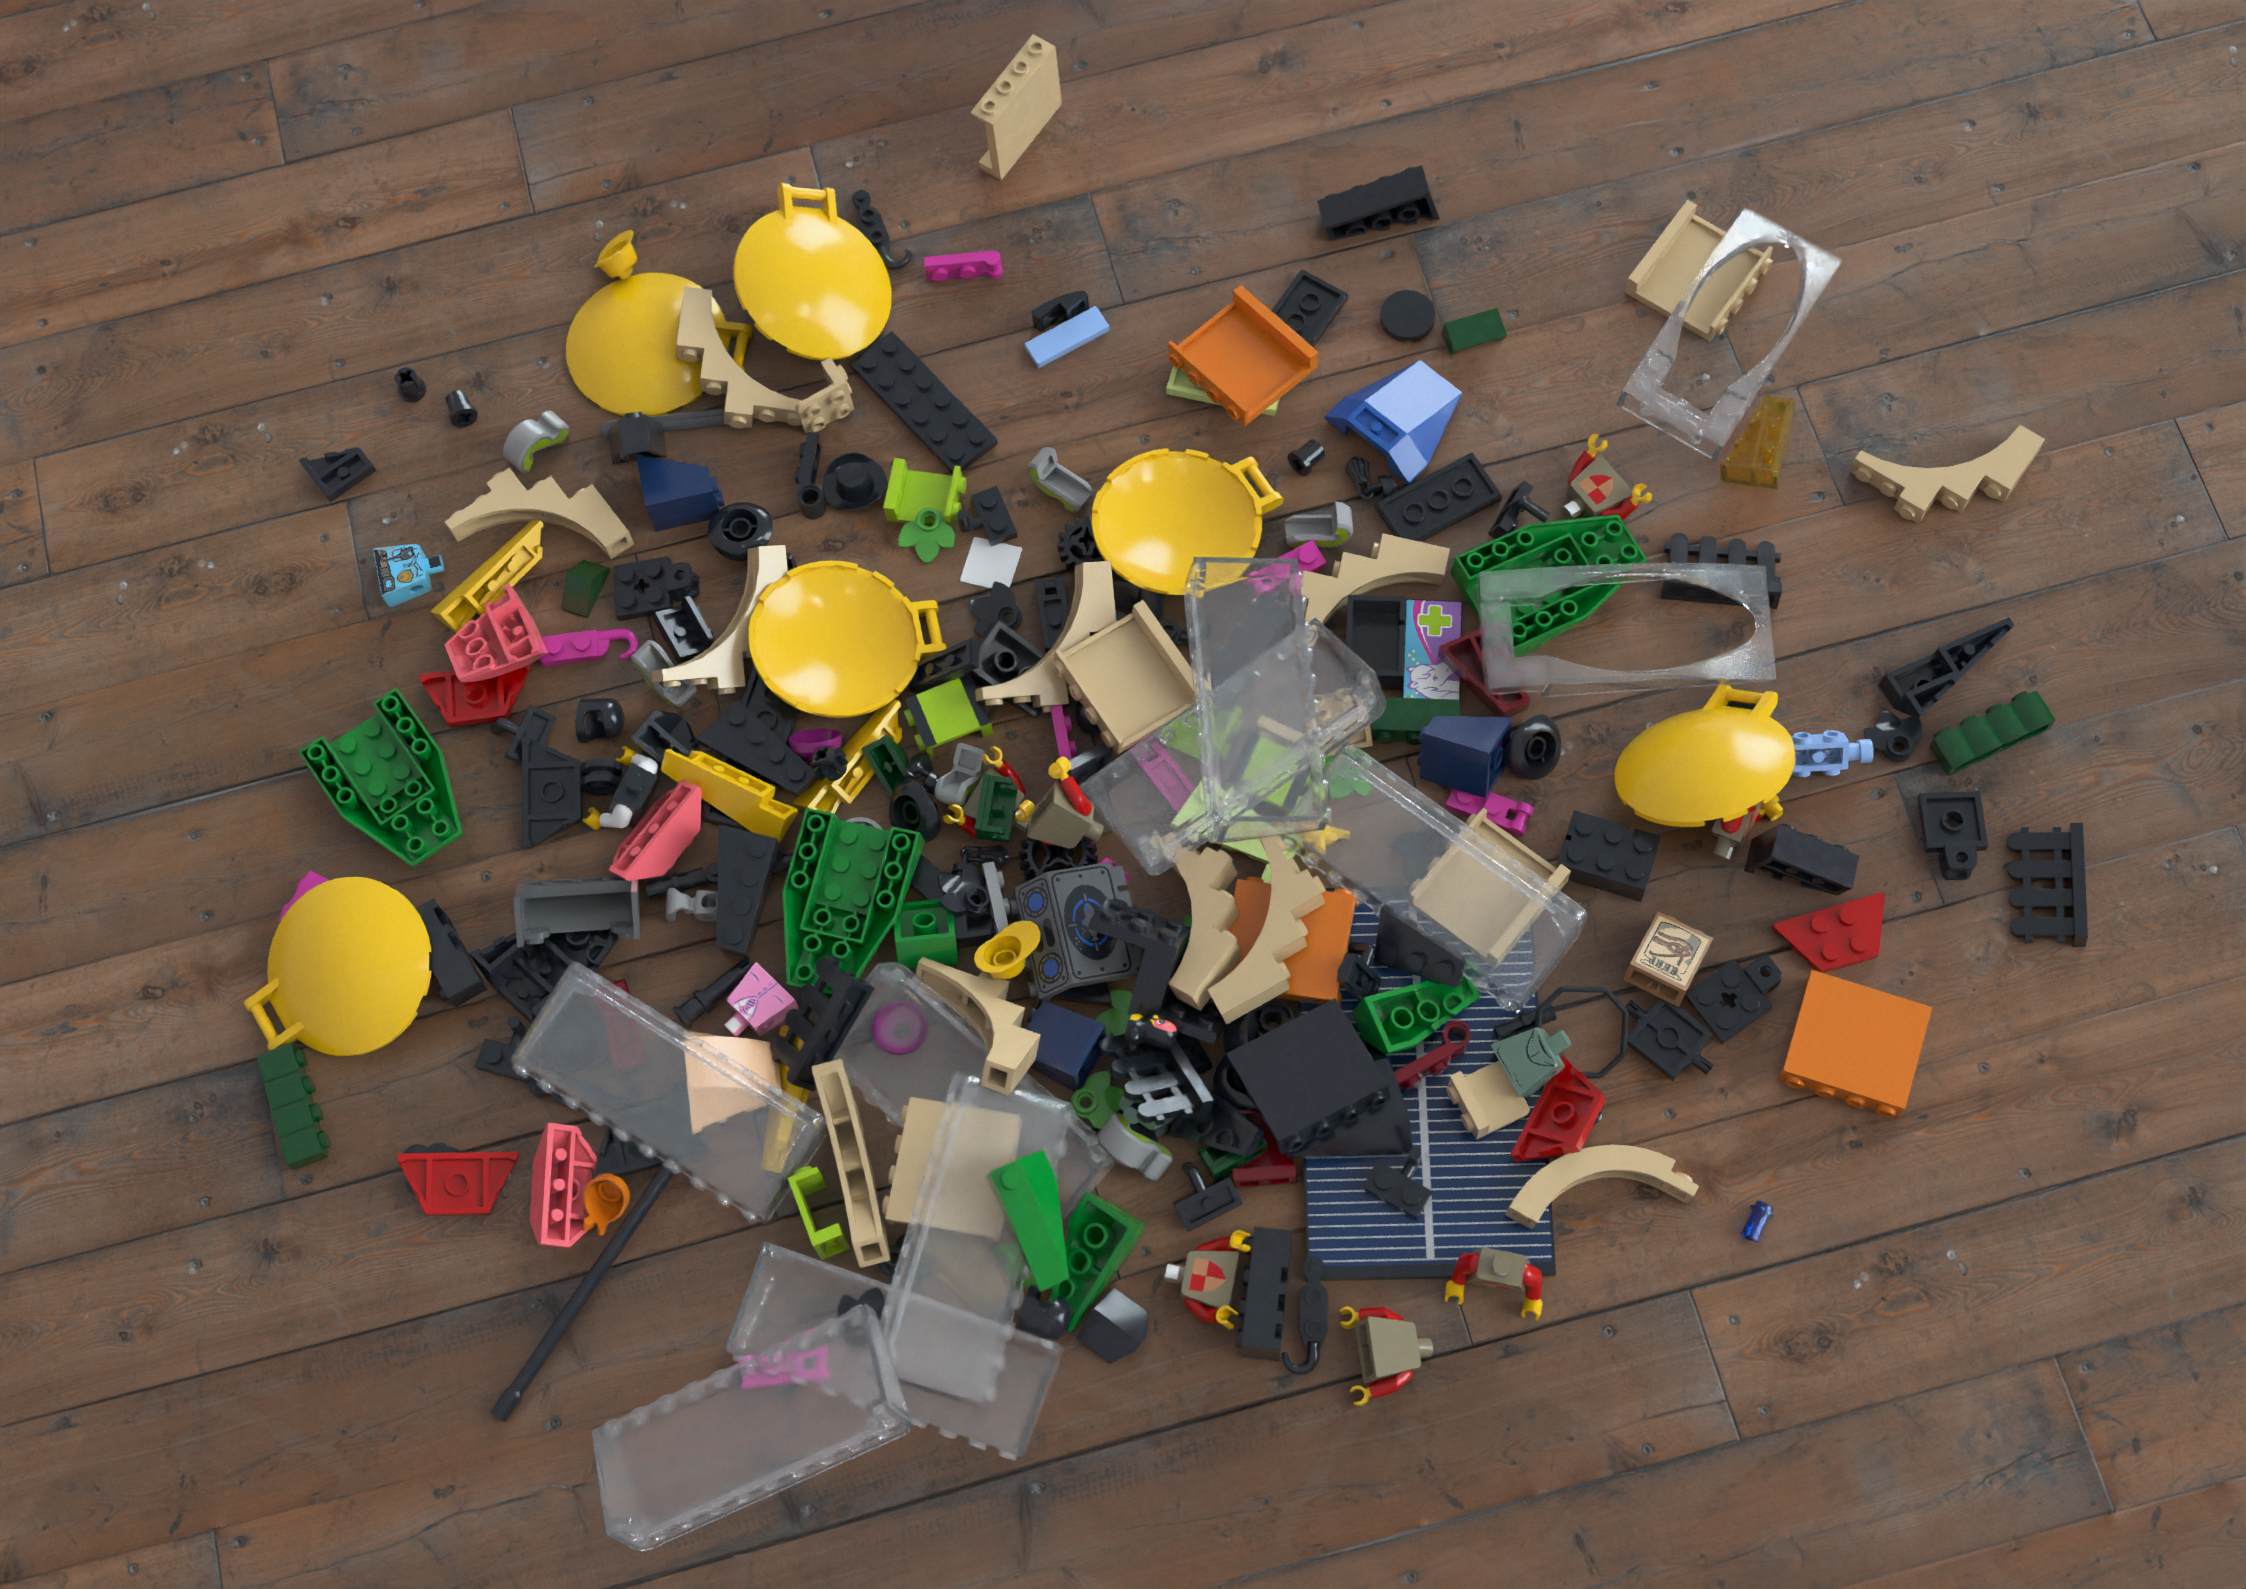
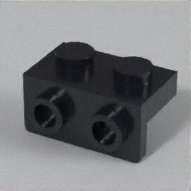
(684, 630)

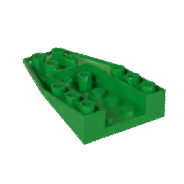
(1551, 545)
(389, 781)
(843, 892)

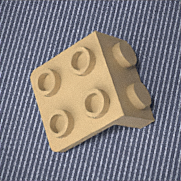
(828, 404)
(1486, 1099)

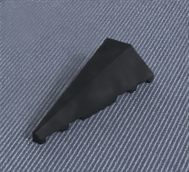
(1923, 682)

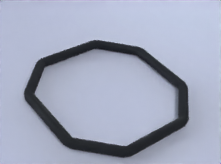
(1615, 1001)

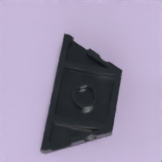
(549, 792)
(622, 1157)

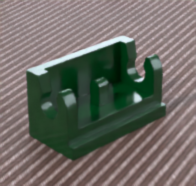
(1473, 330)
(996, 808)
(1221, 1162)

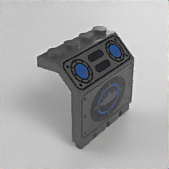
(1067, 950)

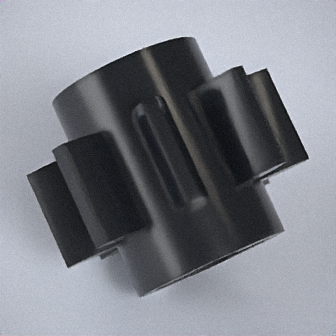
(829, 763)

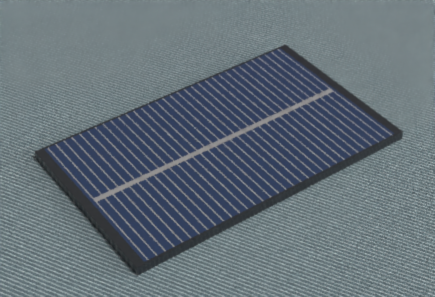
(1467, 1176)

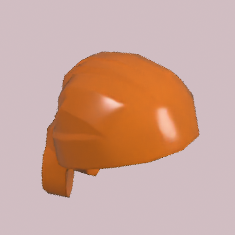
(604, 1201)

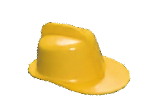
(618, 256)
(1007, 951)

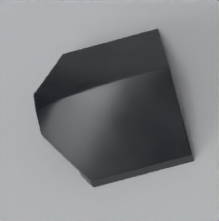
(662, 732)
(1115, 1327)

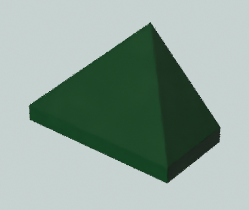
(887, 761)

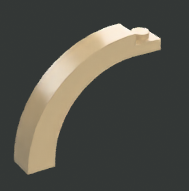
(1597, 1163)

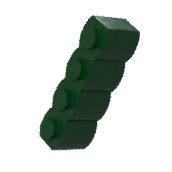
(1991, 733)
(293, 1106)

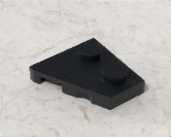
(338, 471)

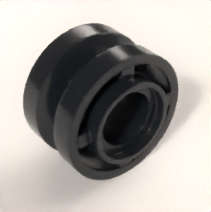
(600, 776)
(1272, 1012)

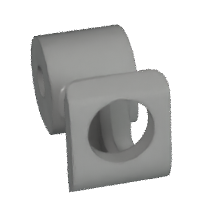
(702, 905)

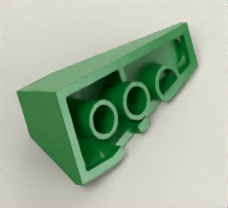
(1410, 1013)
(1032, 1209)
(1095, 1249)

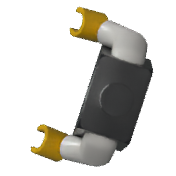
(630, 795)

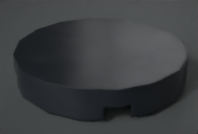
(1407, 315)

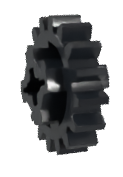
(1074, 543)

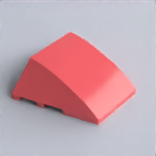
(497, 641)

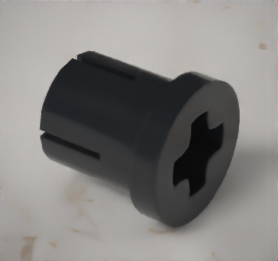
(410, 386)
(461, 410)
(1306, 457)

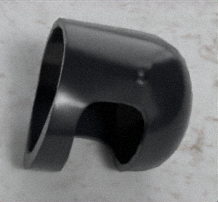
(603, 719)
(1044, 1319)

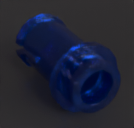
(1757, 1221)

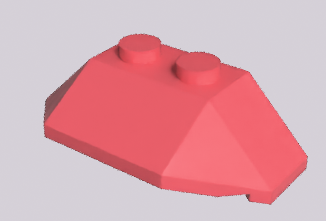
(660, 834)
(559, 1177)

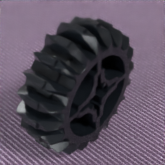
(1031, 847)

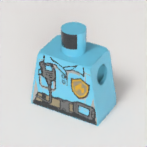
(404, 572)

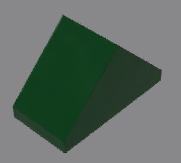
(583, 587)

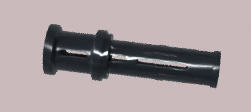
(703, 1000)

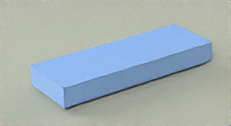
(1067, 337)

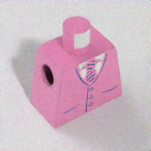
(758, 1003)

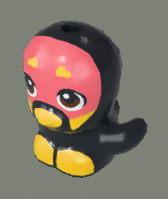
(1152, 1031)

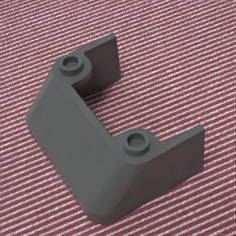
(576, 906)

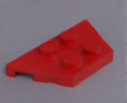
(474, 701)
(1837, 934)
(1560, 1116)
(457, 1181)

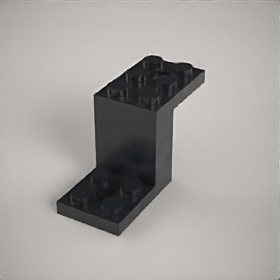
(1164, 949)

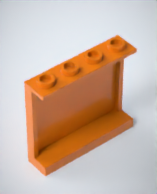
(1244, 357)
(1329, 929)
(1855, 1044)

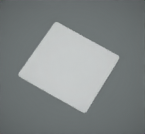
(990, 564)

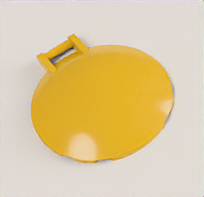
(812, 278)
(627, 341)
(1174, 508)
(839, 639)
(1707, 761)
(345, 969)

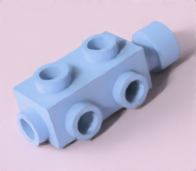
(1831, 761)

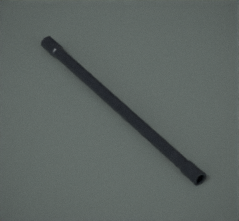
(513, 1394)

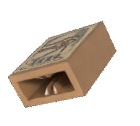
(1668, 958)

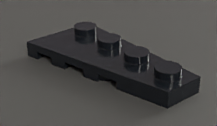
(753, 745)

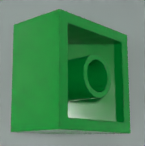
(926, 932)

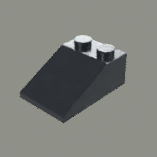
(1003, 658)

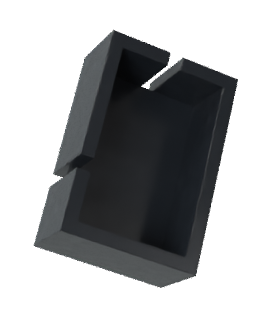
(1378, 635)
(1608, 856)

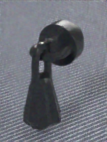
(1359, 472)
(922, 765)
(996, 854)

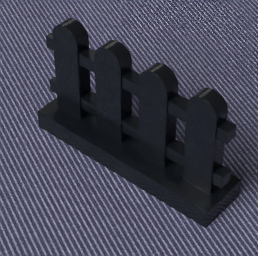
(1708, 553)
(2050, 870)
(832, 1027)
(1173, 1076)

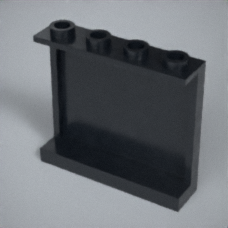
(1309, 1076)

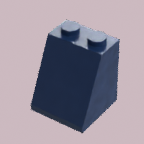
(678, 492)
(1464, 752)
(1066, 1044)

